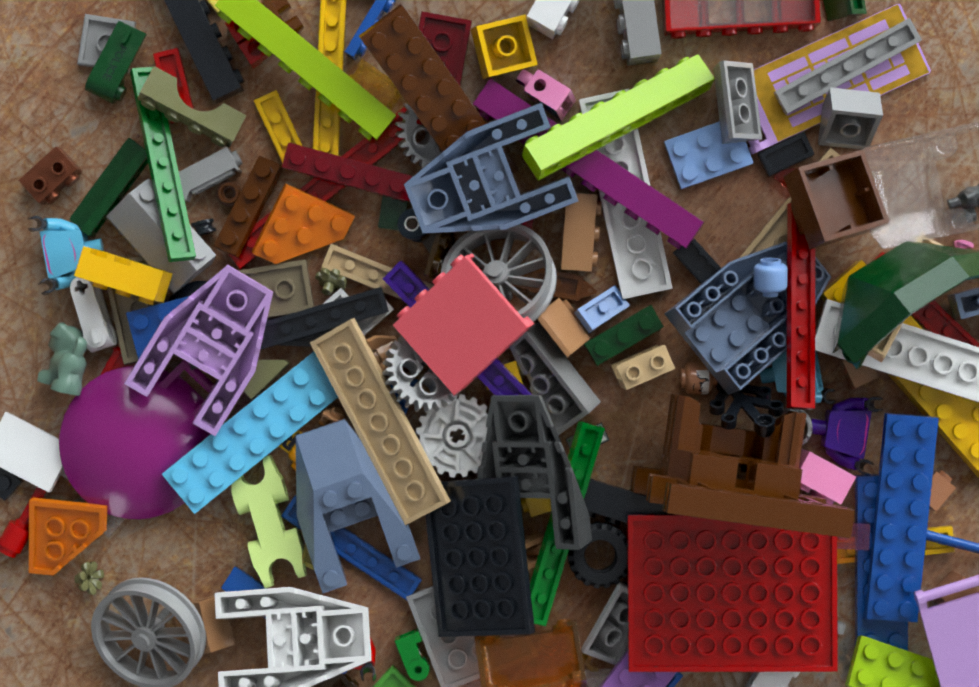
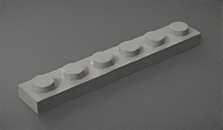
(847, 66)

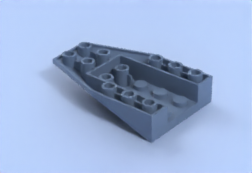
(733, 323)

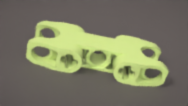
(273, 539)

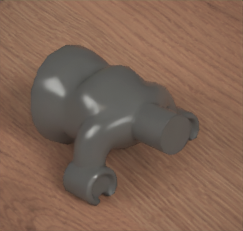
(966, 199)

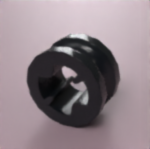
(204, 227)

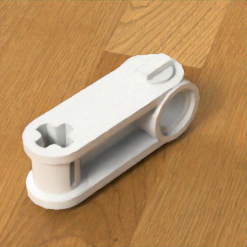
(93, 315)

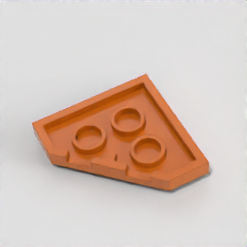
(300, 226)
(61, 532)

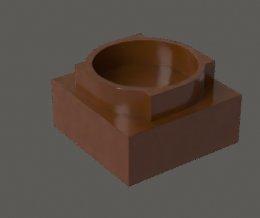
(835, 199)

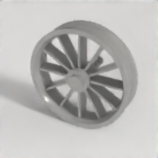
(505, 272)
(148, 632)

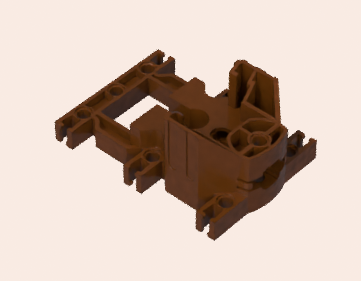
(707, 484)

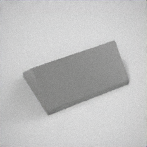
(737, 102)
(610, 633)

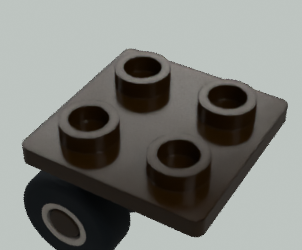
(436, 243)

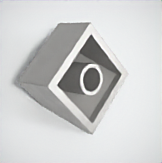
(849, 118)

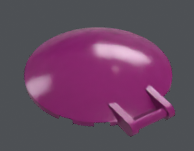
(122, 441)

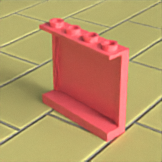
(461, 324)

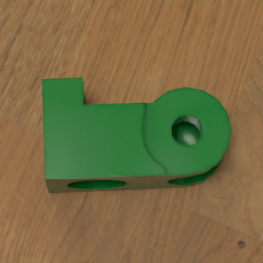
(413, 660)

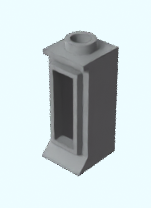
(209, 172)

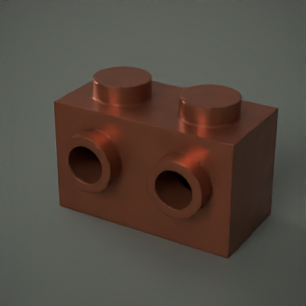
(51, 176)

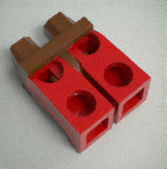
(250, 48)

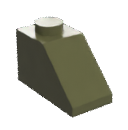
(265, 373)

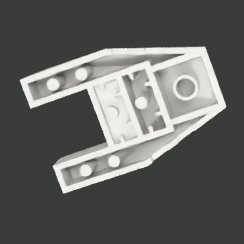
(306, 636)

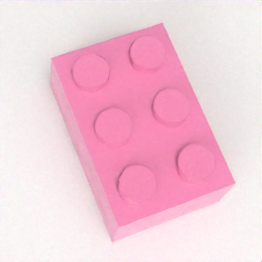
(824, 478)

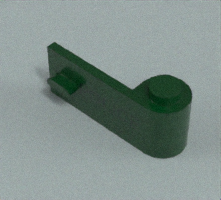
(114, 62)

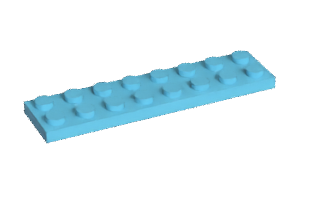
(251, 434)

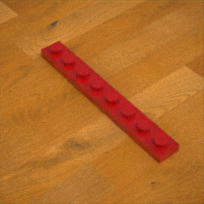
(800, 319)

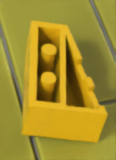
(123, 275)

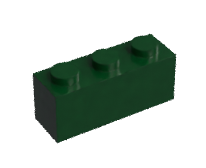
(623, 335)

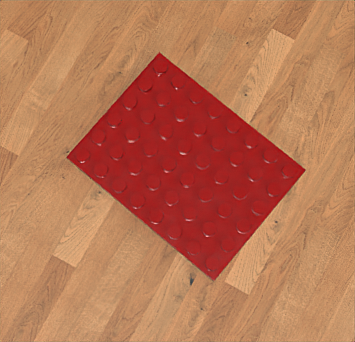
(729, 597)

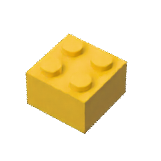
(504, 46)

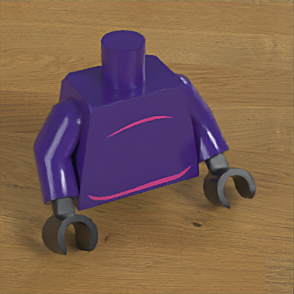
(846, 431)

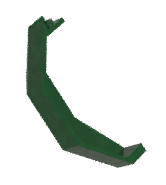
(894, 288)

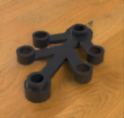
(763, 423)

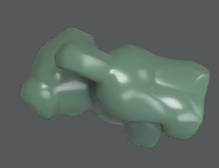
(67, 363)

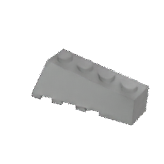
(553, 378)

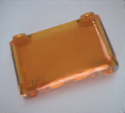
(533, 659)

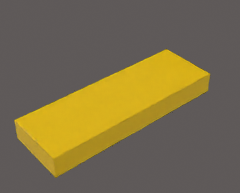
(277, 122)

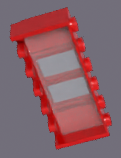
(730, 16)

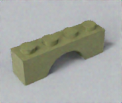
(162, 94)

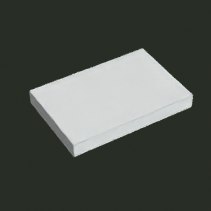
(29, 452)

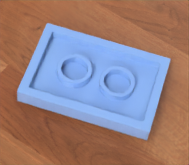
(702, 156)

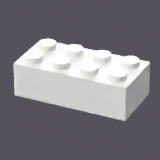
(550, 16)

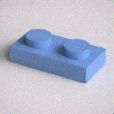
(601, 309)

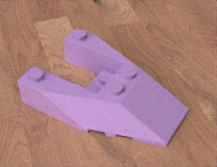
(217, 332)

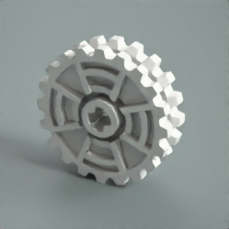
(437, 442)

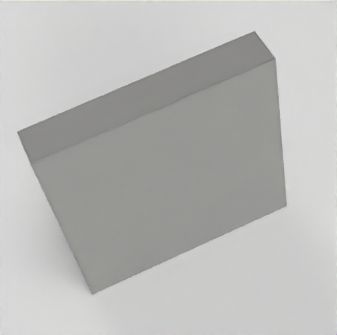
(95, 36)

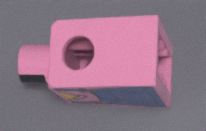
(555, 98)

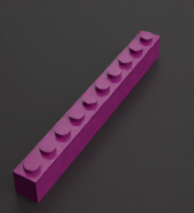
(606, 175)

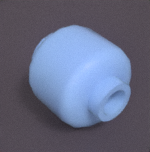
(770, 276)

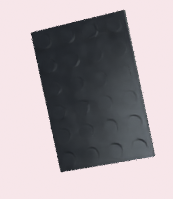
(480, 560)

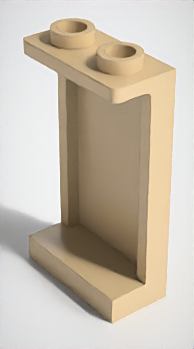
(642, 366)

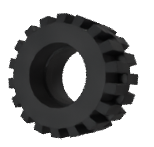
(610, 574)

